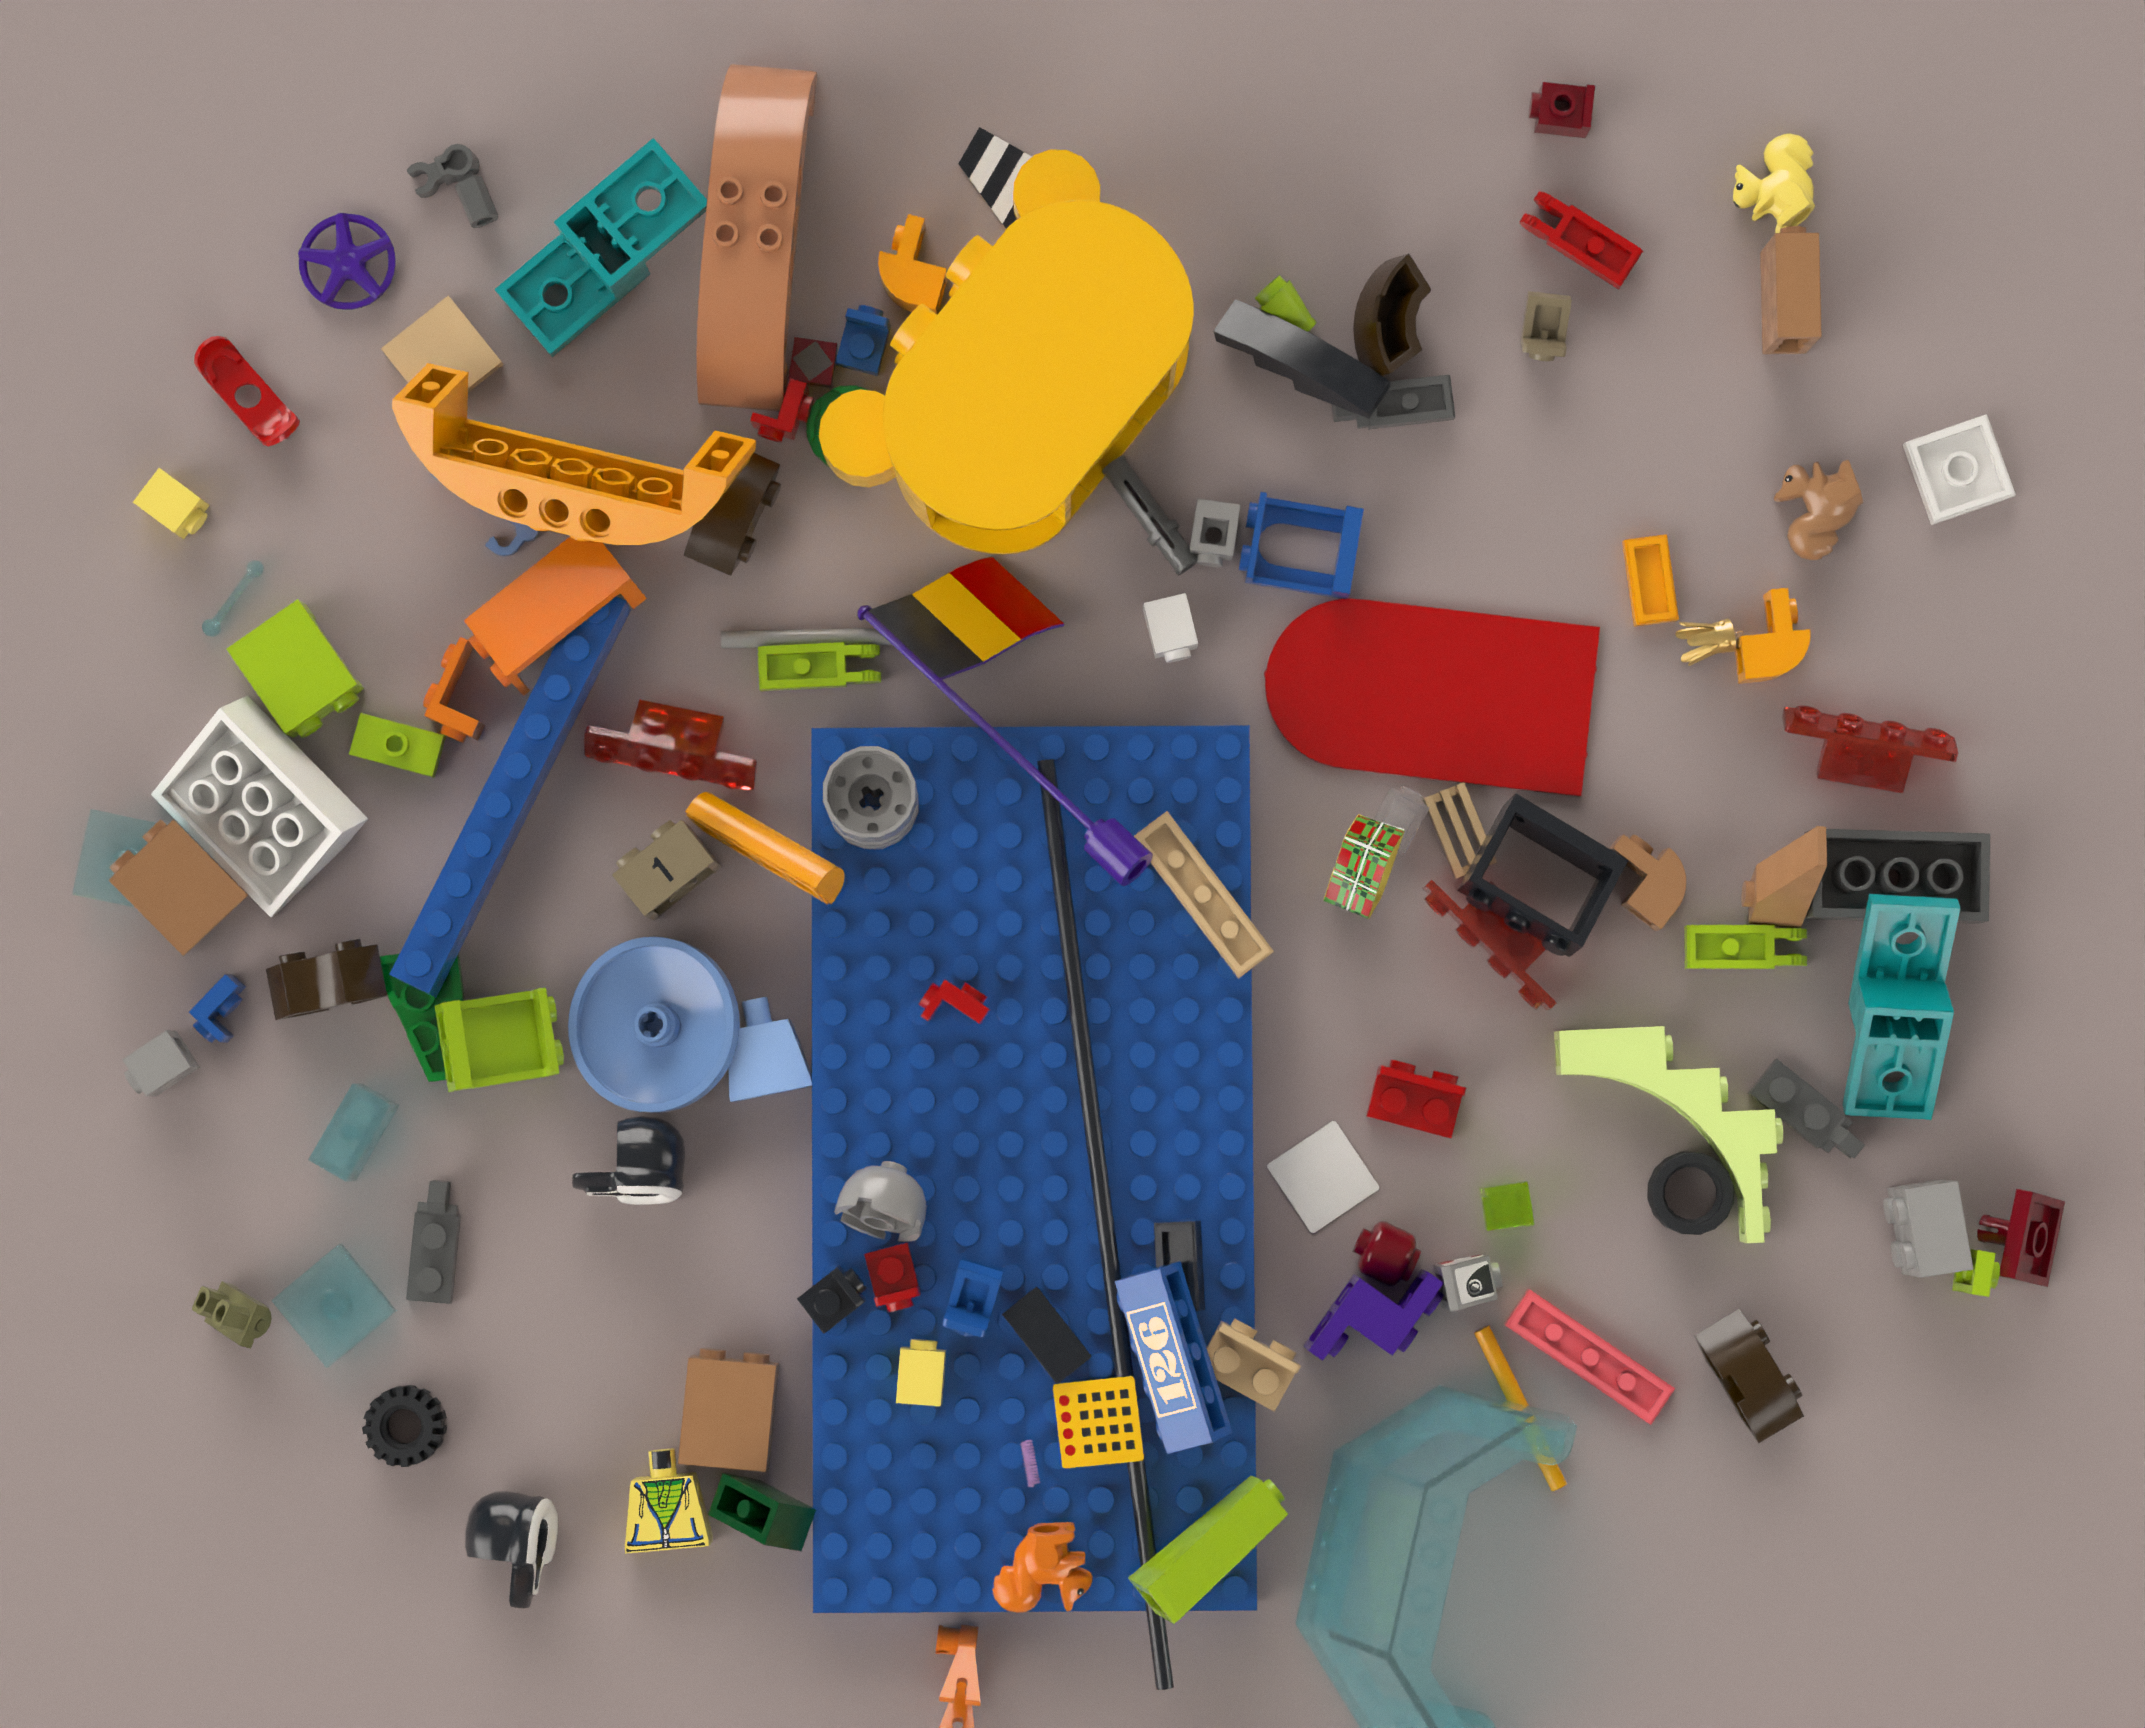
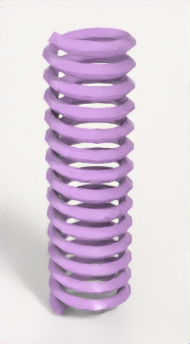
(1028, 1458)

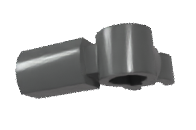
(459, 165)

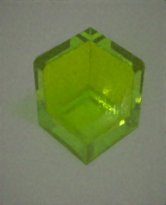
(1506, 1205)

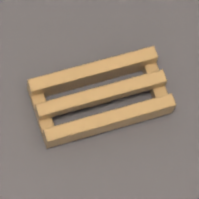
(1446, 796)

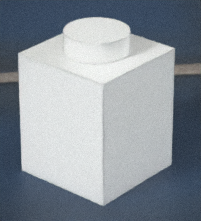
(1170, 627)

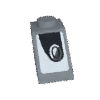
(1468, 1281)

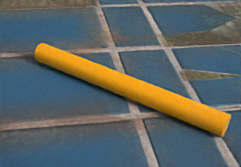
(1512, 1392)

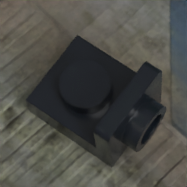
(833, 1297)

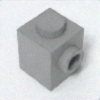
(159, 1064)

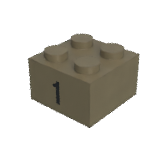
(665, 868)

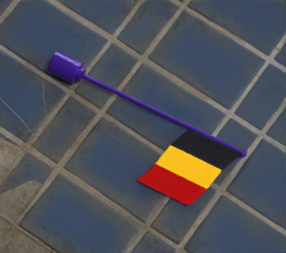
(963, 625)

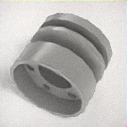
(874, 772)

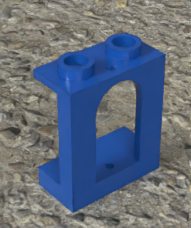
(1276, 511)

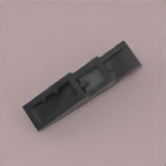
(1304, 358)

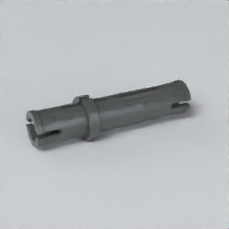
(1119, 475)

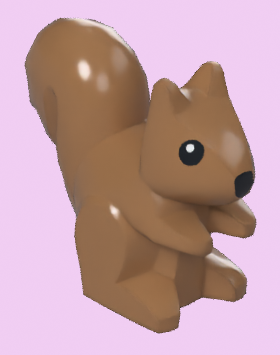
(1829, 503)

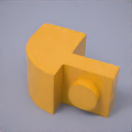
(905, 278)
(1777, 651)

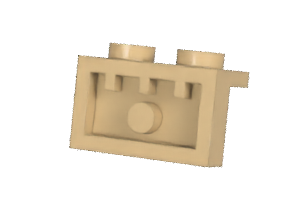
(1250, 1365)

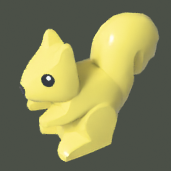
(1787, 190)

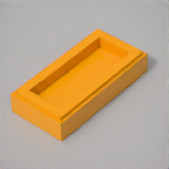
(1650, 580)

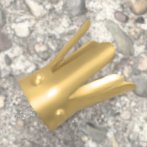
(1714, 637)

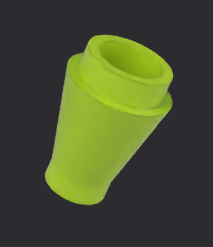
(1284, 302)

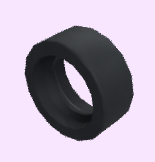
(1721, 1206)

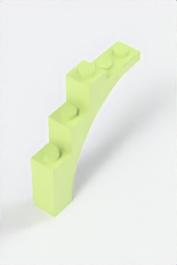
(1737, 1137)

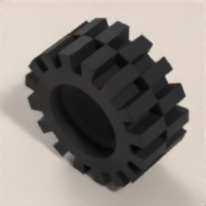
(378, 1426)

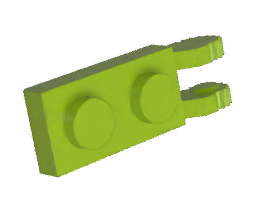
(813, 666)
(1739, 946)

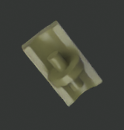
(233, 1313)

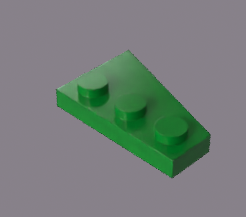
(418, 1014)

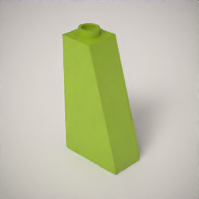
(1209, 1548)

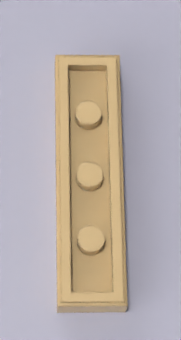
(1203, 895)

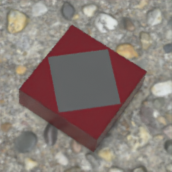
(813, 361)

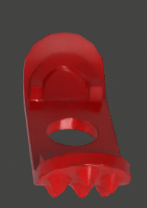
(227, 372)

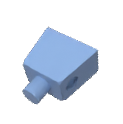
(766, 1056)

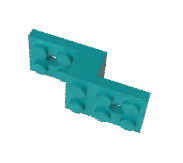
(603, 247)
(1900, 1006)

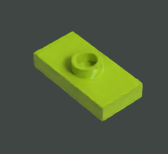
(397, 745)

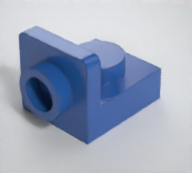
(863, 340)
(219, 1000)

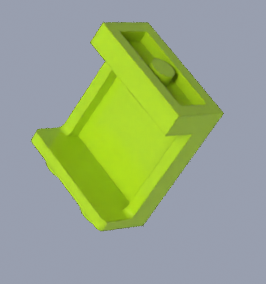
(295, 670)
(498, 1039)

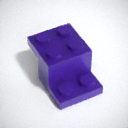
(1375, 1316)

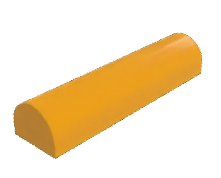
(766, 847)

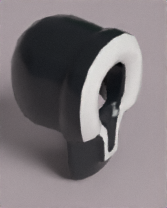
(647, 1164)
(516, 1531)

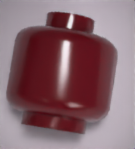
(1386, 1253)

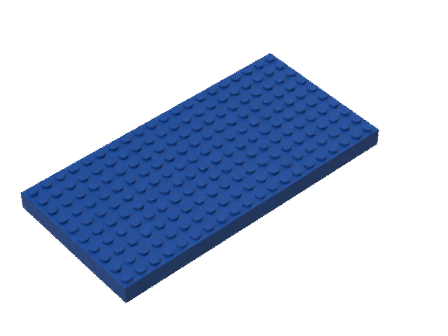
(991, 1126)

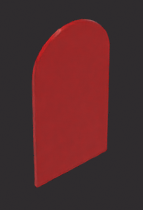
(1436, 693)

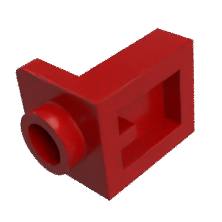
(893, 1277)

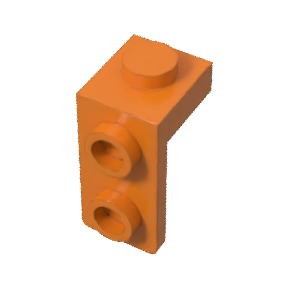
(454, 723)

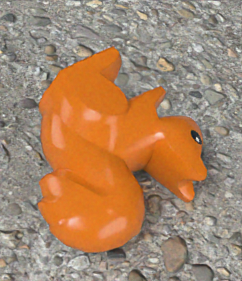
(1042, 1560)

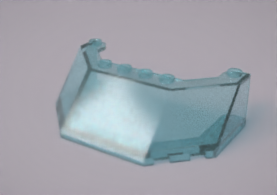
(1392, 1543)

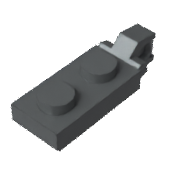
(1408, 404)
(1805, 1110)
(434, 1247)

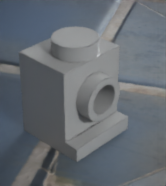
(1215, 516)

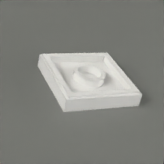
(1959, 469)

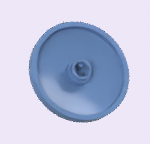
(653, 1024)

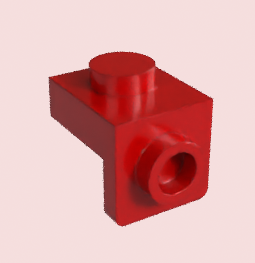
(794, 408)
(966, 1000)

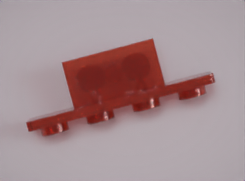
(672, 743)
(1865, 750)
(1508, 950)

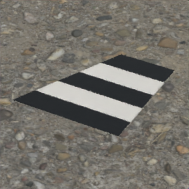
(993, 169)

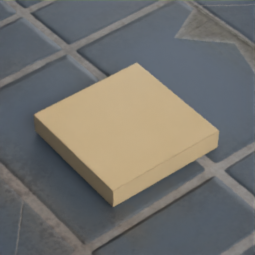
(443, 339)

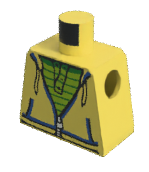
(666, 1508)

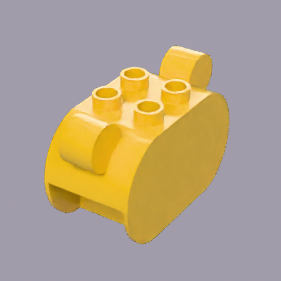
(1029, 370)

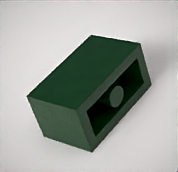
(762, 1512)

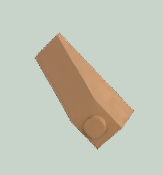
(1787, 881)

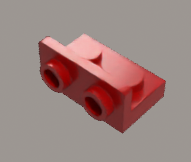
(1415, 1100)

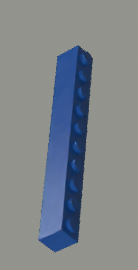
(507, 799)

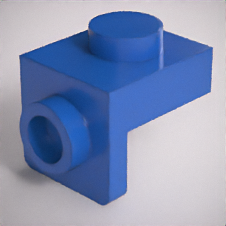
(972, 1299)

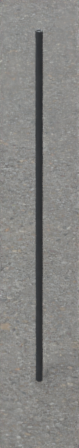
(1100, 1187)

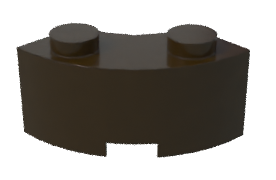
(1387, 315)
(727, 529)
(326, 981)
(1749, 1375)

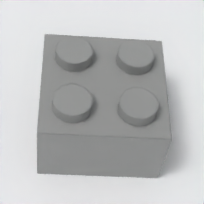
(1928, 1228)

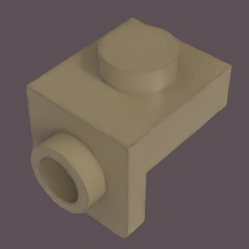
(1545, 325)

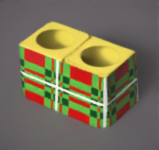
(1363, 865)

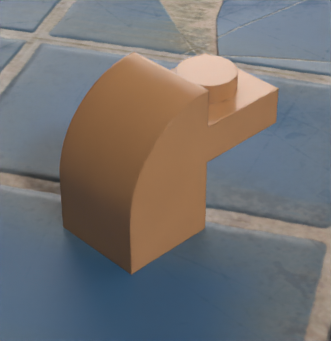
(1661, 885)

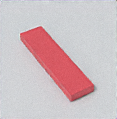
(1589, 1356)

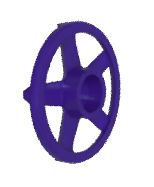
(346, 261)

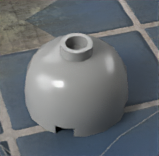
(882, 1201)

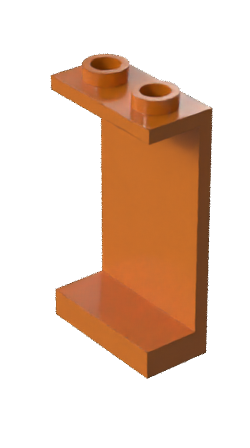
(547, 606)

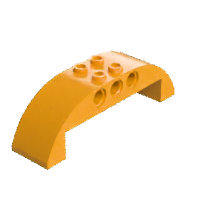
(559, 482)

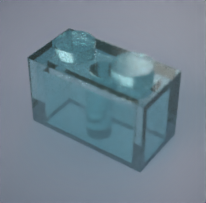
(353, 1132)

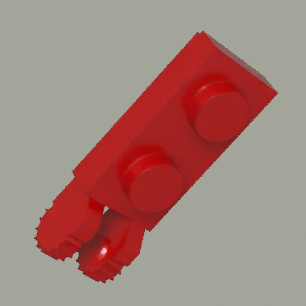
(1584, 240)

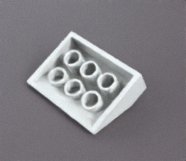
(258, 804)

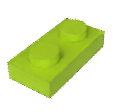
(1981, 1278)

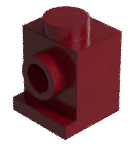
(1571, 123)

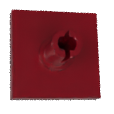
(2028, 1236)

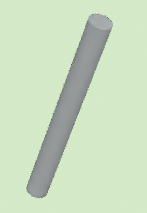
(758, 638)

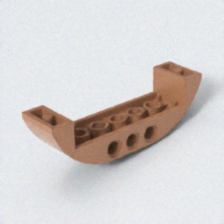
(752, 236)

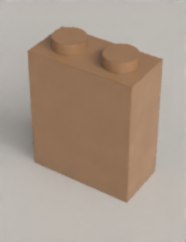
(1790, 292)
(176, 885)
(728, 1411)

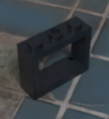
(1564, 842)

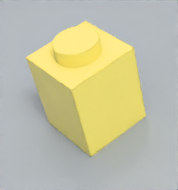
(172, 504)
(921, 1373)

